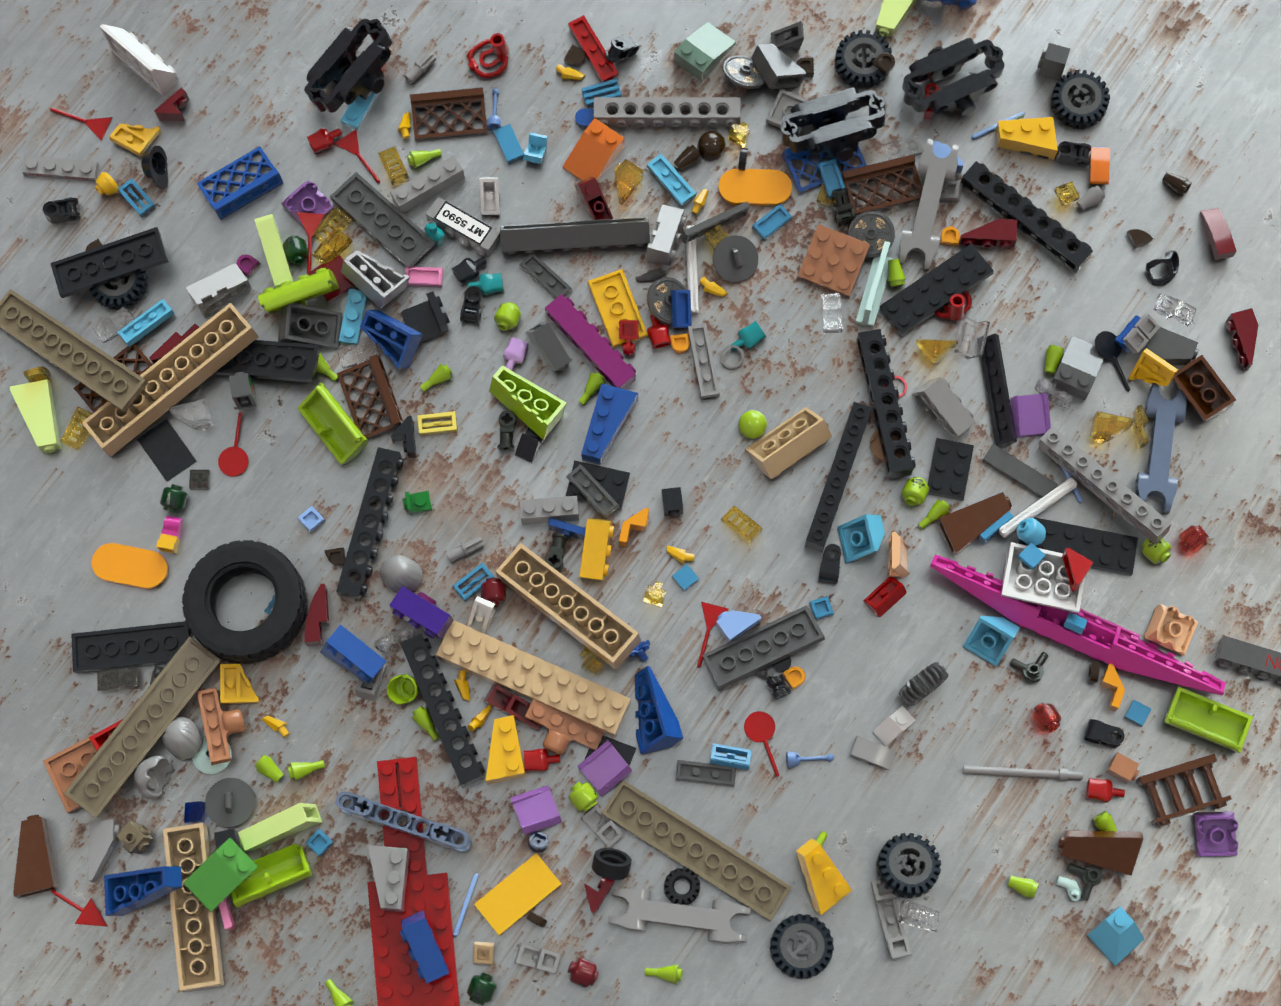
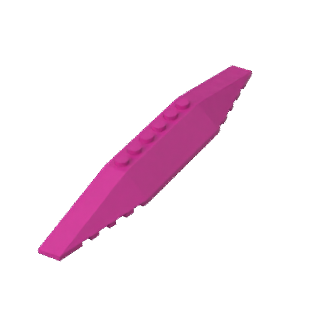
(1100, 637)

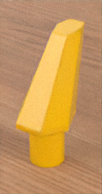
(569, 73)
(405, 126)
(699, 201)
(713, 288)
(679, 554)
(462, 685)
(479, 719)
(276, 725)

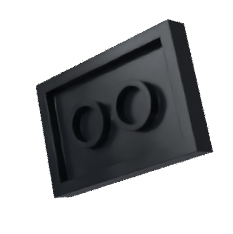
(949, 469)
(612, 480)

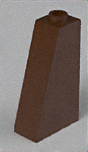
(967, 524)
(1103, 848)
(35, 861)

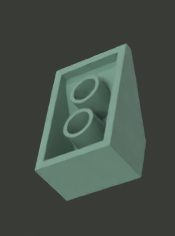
(703, 51)

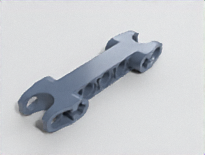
(1164, 416)
(375, 809)

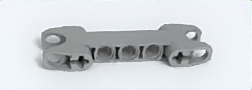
(936, 172)
(713, 920)

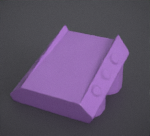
(307, 200)
(1030, 415)
(605, 768)
(536, 810)
(1216, 833)

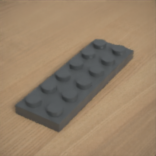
(382, 220)
(763, 647)

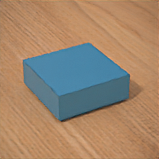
(1031, 556)
(685, 577)
(821, 608)
(1075, 623)
(1137, 713)
(319, 842)

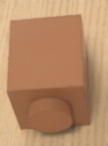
(1123, 768)

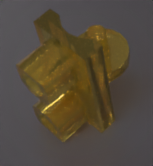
(590, 663)

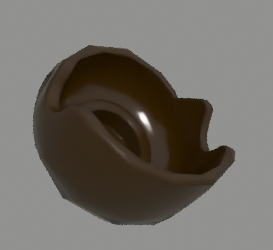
(711, 145)

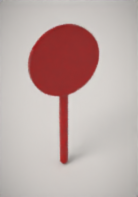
(234, 460)
(760, 728)

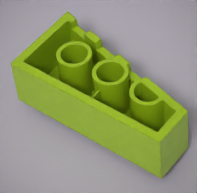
(527, 401)

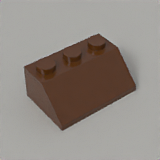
(1204, 388)

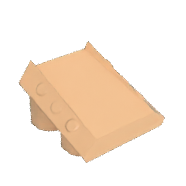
(897, 556)
(1171, 629)

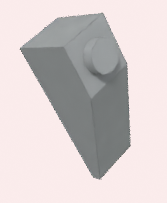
(101, 845)

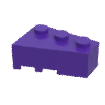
(420, 613)

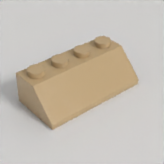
(789, 442)

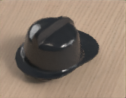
(155, 166)

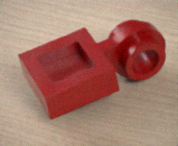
(928, 113)
(629, 330)

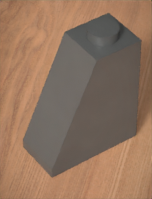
(777, 67)
(549, 346)
(1172, 347)

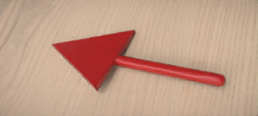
(89, 915)

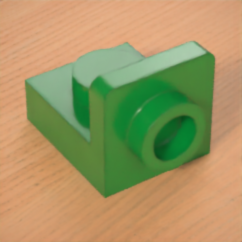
(417, 502)

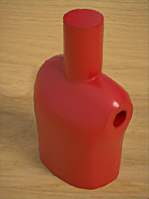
(323, 139)
(658, 334)
(539, 760)
(1102, 790)

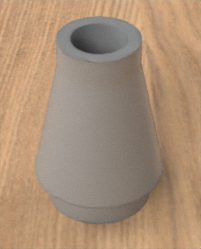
(1092, 197)

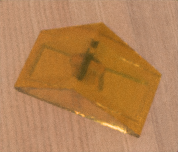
(936, 349)

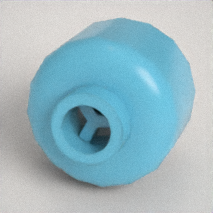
(1031, 531)

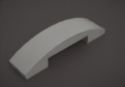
(888, 913)

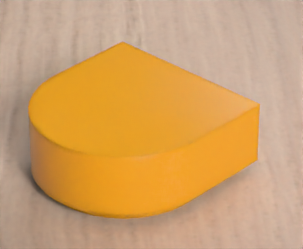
(950, 236)
(680, 343)
(794, 677)

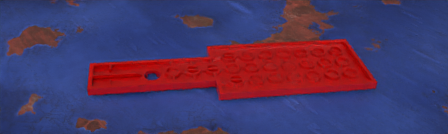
(394, 970)

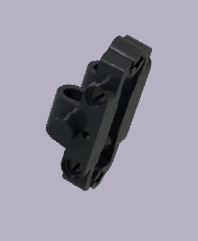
(949, 61)
(351, 74)
(832, 131)

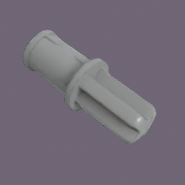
(419, 68)
(464, 549)

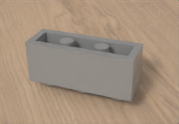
(541, 510)

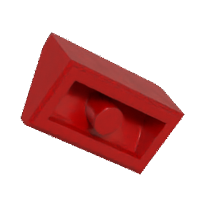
(885, 596)

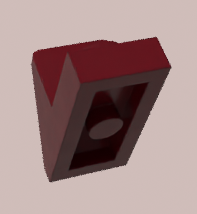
(170, 108)
(597, 897)

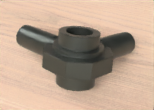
(1033, 671)
(1090, 875)

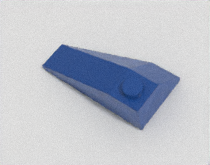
(657, 720)

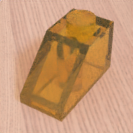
(626, 179)
(1108, 426)

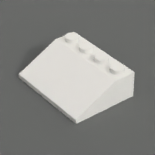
(140, 58)
(1043, 585)

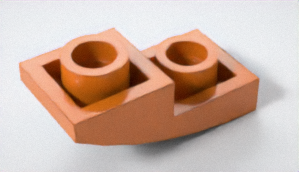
(1100, 165)

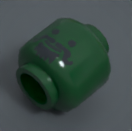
(295, 249)
(173, 498)
(481, 988)

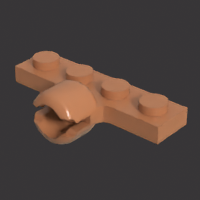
(218, 725)
(562, 728)

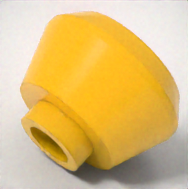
(106, 184)

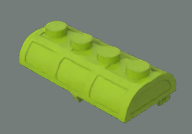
(299, 291)
(332, 424)
(1208, 719)
(273, 873)

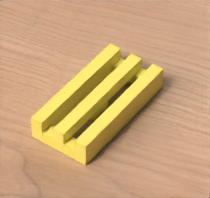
(435, 424)

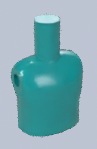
(435, 234)
(489, 283)
(749, 336)

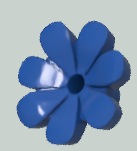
(640, 650)

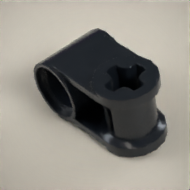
(621, 48)
(1076, 154)
(65, 210)
(472, 309)
(830, 566)
(1101, 733)

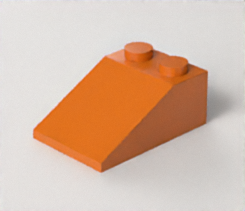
(594, 151)

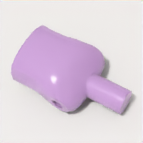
(515, 352)

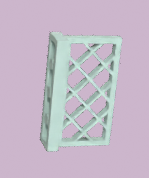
(874, 289)

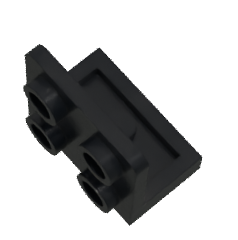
(427, 317)

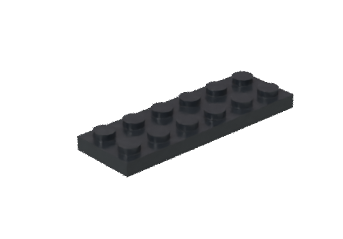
(109, 262)
(935, 289)
(275, 361)
(1105, 549)
(127, 646)

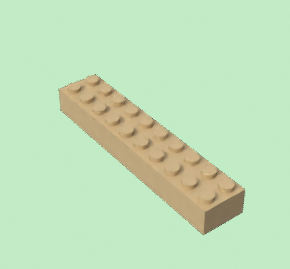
(173, 378)
(533, 678)

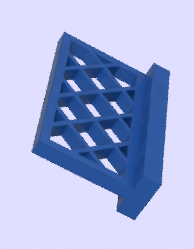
(789, 156)
(245, 192)

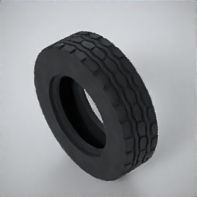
(217, 569)

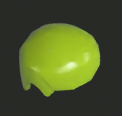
(752, 424)
(402, 689)

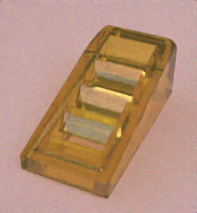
(397, 177)
(332, 216)
(37, 374)
(76, 418)
(746, 519)

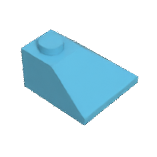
(861, 536)
(991, 638)
(1116, 935)

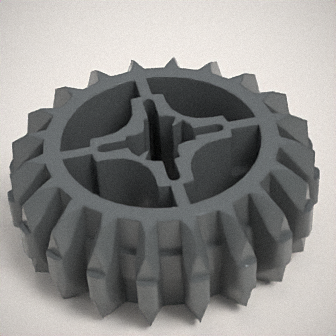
(923, 684)

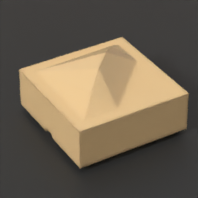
(483, 953)

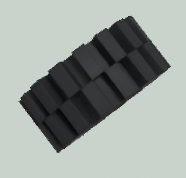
(688, 875)

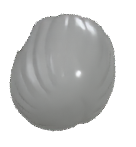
(400, 572)
(182, 738)
(151, 776)

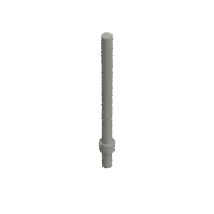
(1061, 774)

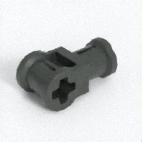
(843, 209)
(506, 431)
(557, 551)

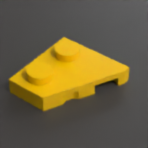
(134, 137)
(1153, 369)
(235, 686)

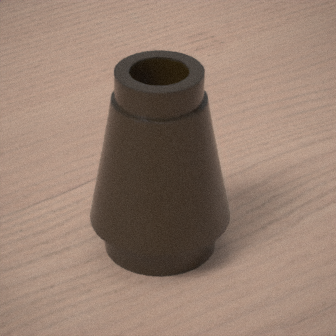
(687, 157)
(1177, 183)

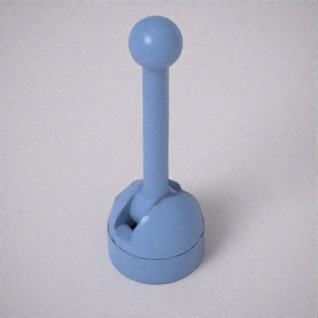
(494, 121)
(793, 759)

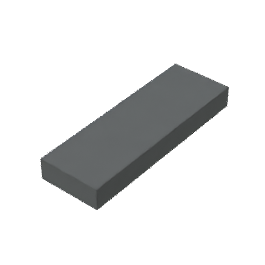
(545, 276)
(592, 491)
(705, 773)

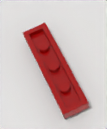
(593, 49)

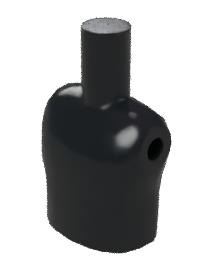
(468, 269)

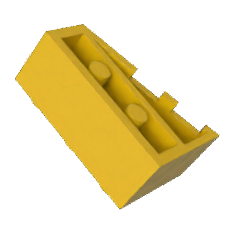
(1028, 135)
(596, 548)
(505, 752)
(822, 877)

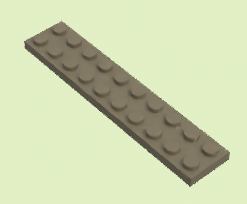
(69, 351)
(142, 727)
(696, 850)

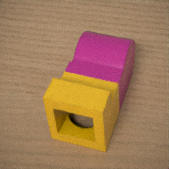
(170, 535)

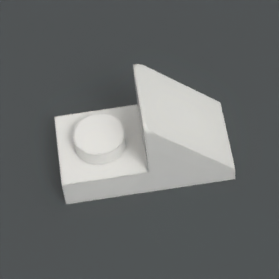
(489, 196)
(481, 615)
(894, 726)

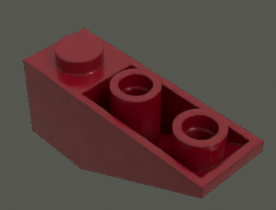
(593, 199)
(997, 233)
(1244, 333)

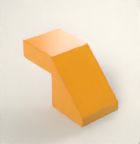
(636, 522)
(1112, 681)

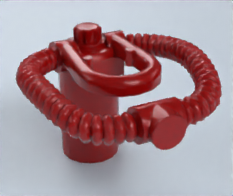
(499, 47)
(956, 307)

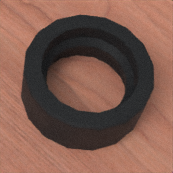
(611, 863)

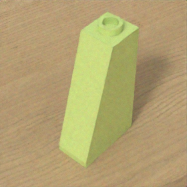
(892, 15)
(273, 249)
(38, 410)
(280, 826)

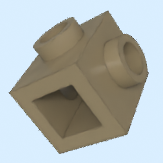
(135, 838)

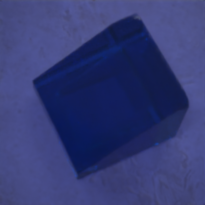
(194, 812)

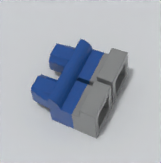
(1137, 333)

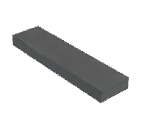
(720, 219)
(1019, 471)

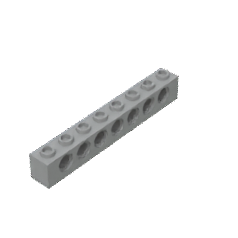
(675, 105)
(1104, 485)

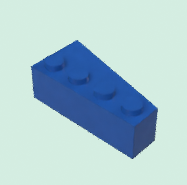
(608, 417)
(137, 888)

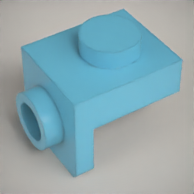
(536, 148)

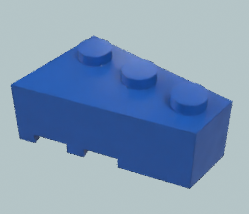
(392, 336)
(353, 654)
(423, 947)

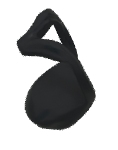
(1172, 259)

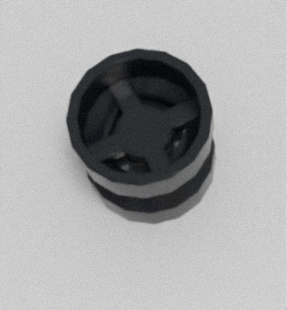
(778, 687)

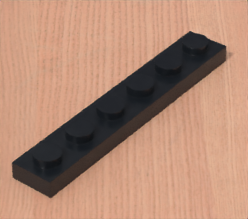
(998, 392)

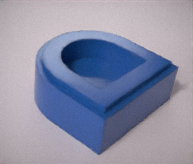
(584, 117)

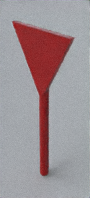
(97, 126)
(350, 144)
(310, 223)
(711, 613)

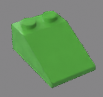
(220, 874)

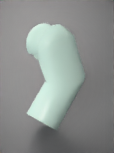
(1071, 887)

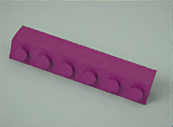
(590, 343)

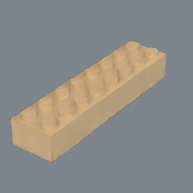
(568, 606)
(193, 924)

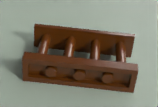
(1168, 776)

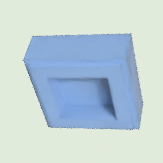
(311, 519)

